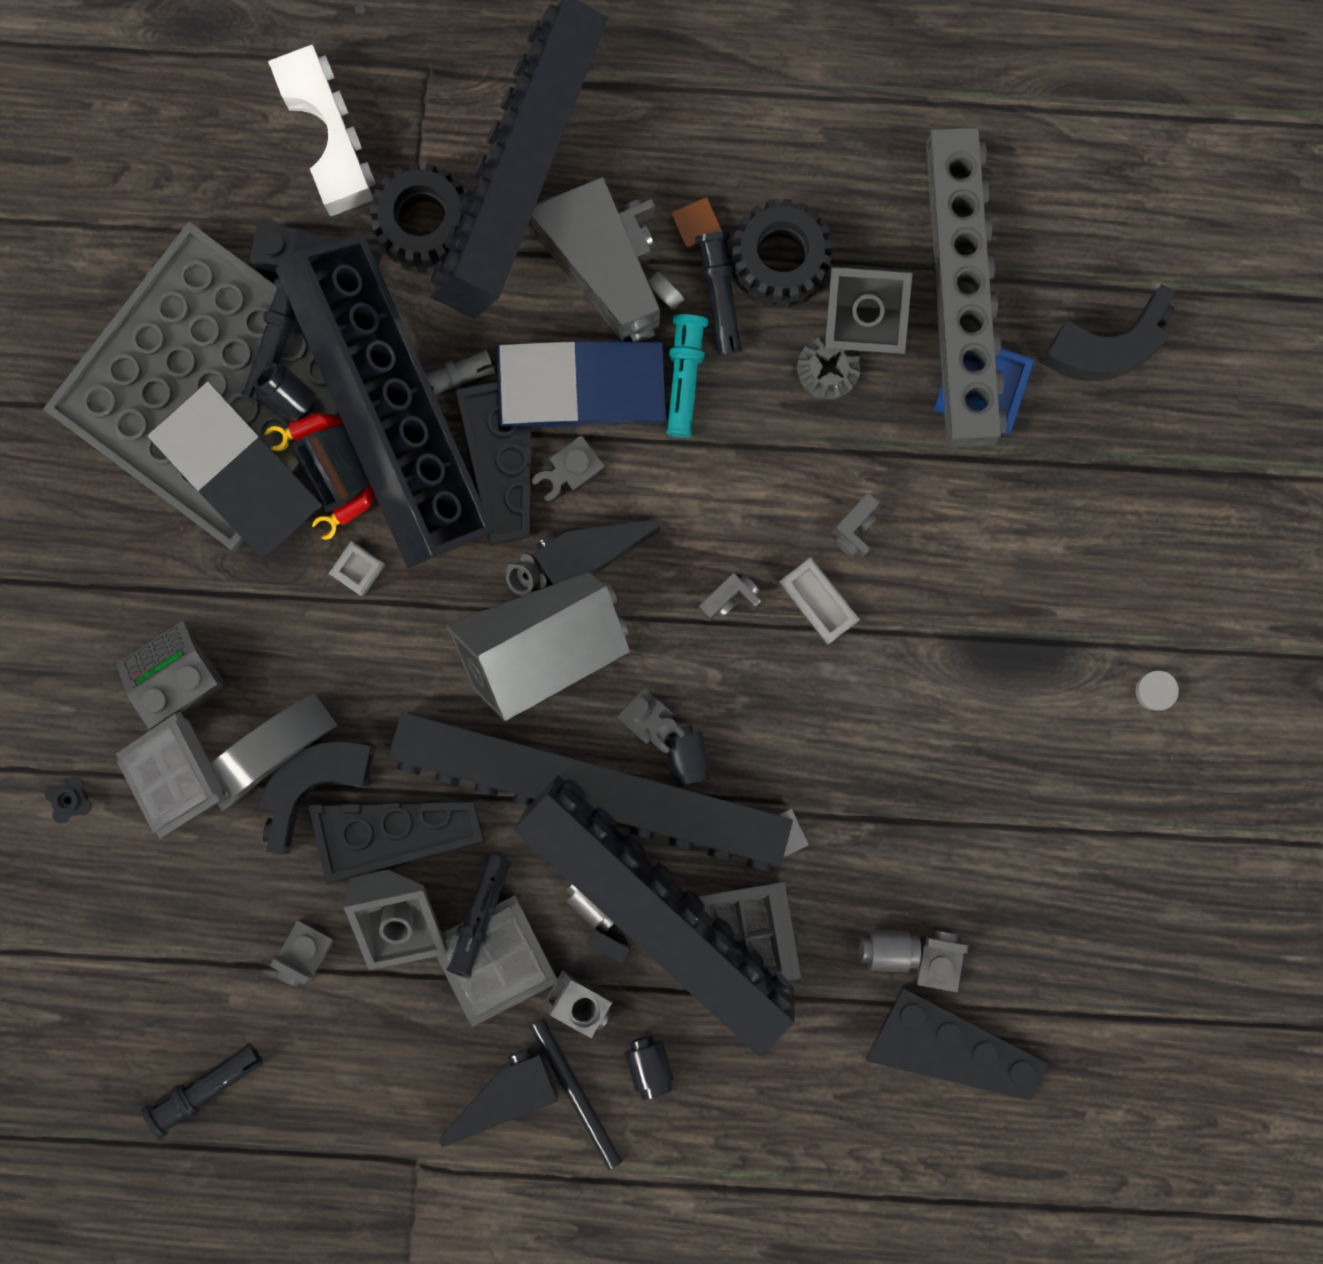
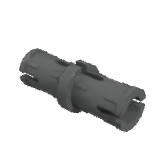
(460, 372)

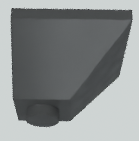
(392, 919)

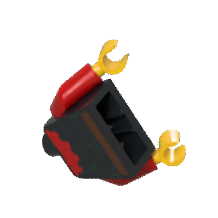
(330, 466)

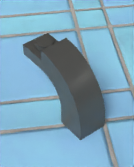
(270, 747)

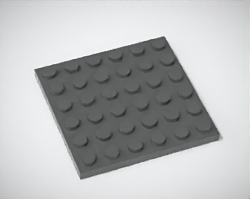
(182, 326)

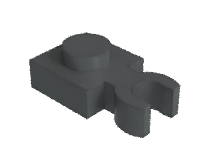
(573, 466)
(650, 720)

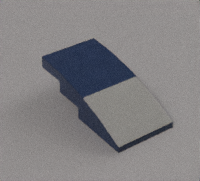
(581, 384)

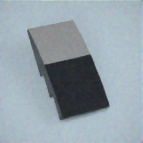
(234, 470)

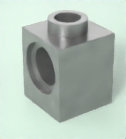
(564, 995)

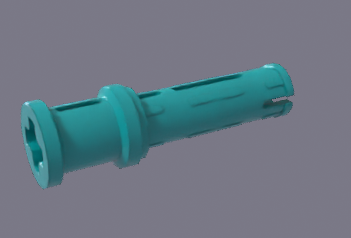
(686, 357)

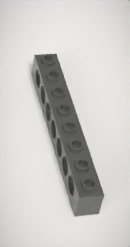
(962, 150)

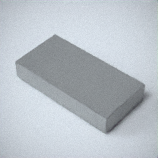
(819, 601)

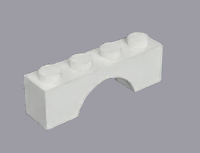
(305, 87)

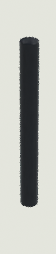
(575, 1094)

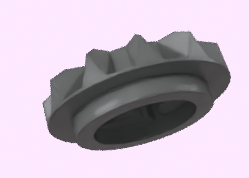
(831, 385)

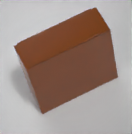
(695, 221)

